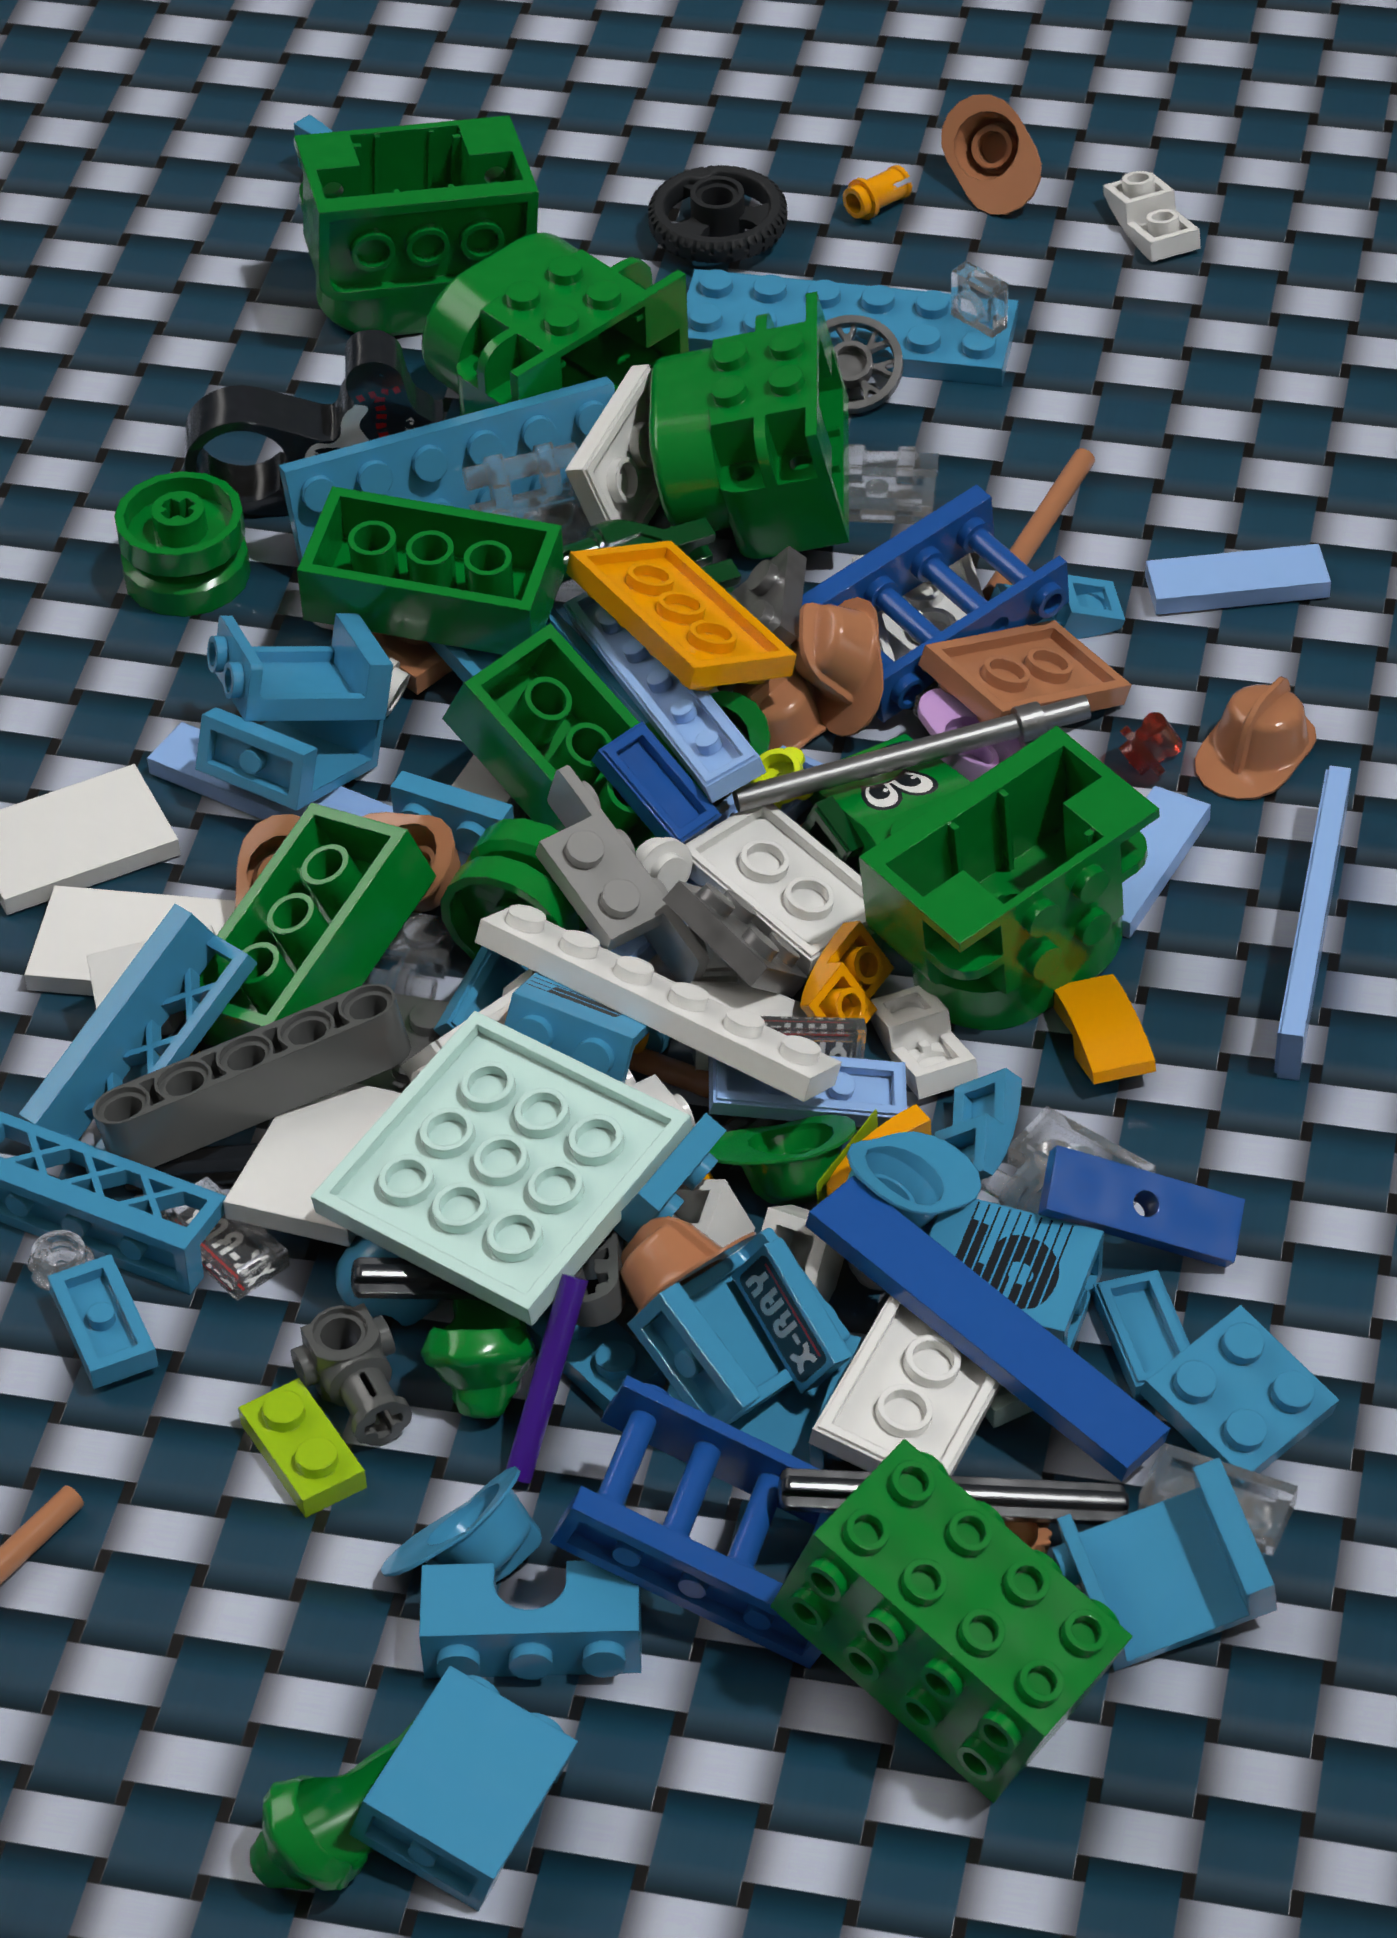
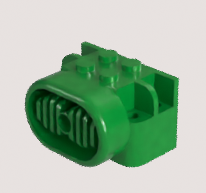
(407, 213)
(548, 321)
(756, 436)
(1011, 882)

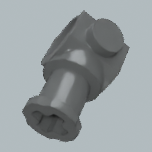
(348, 1365)

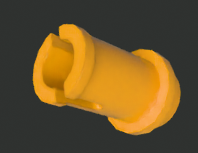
(866, 197)

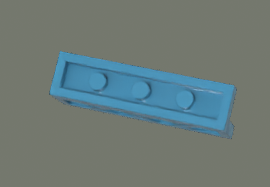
(130, 1019)
(126, 1228)

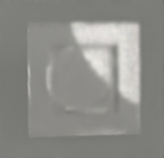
(979, 299)

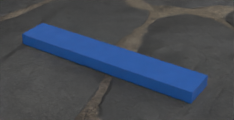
(988, 1328)

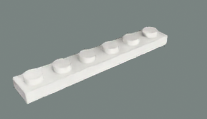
(667, 1006)

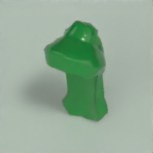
(480, 1357)
(309, 1827)

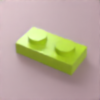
(302, 1447)

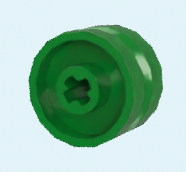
(182, 543)
(503, 874)

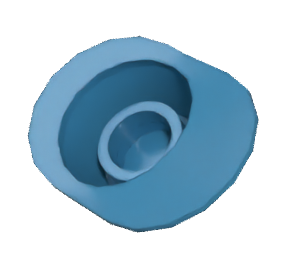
(915, 1174)
(482, 1530)

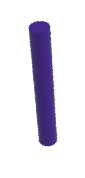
(547, 1376)

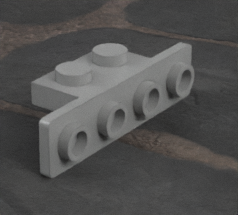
(609, 884)

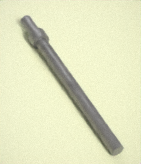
(1024, 723)

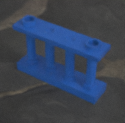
(924, 555)
(664, 1555)

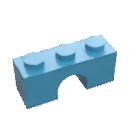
(583, 1632)

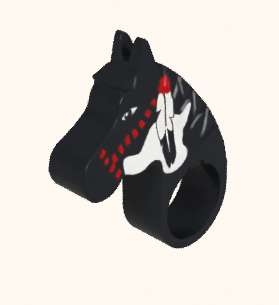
(371, 404)

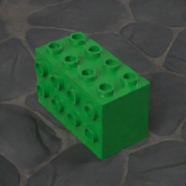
(949, 1619)

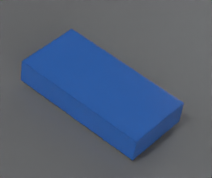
(656, 785)

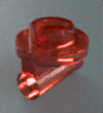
(1150, 744)

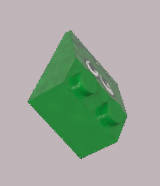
(893, 799)

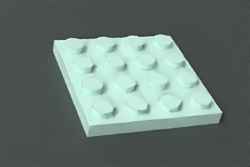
(501, 1166)

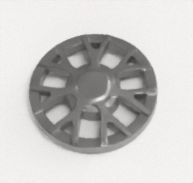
(857, 362)

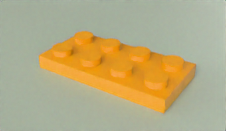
(681, 615)

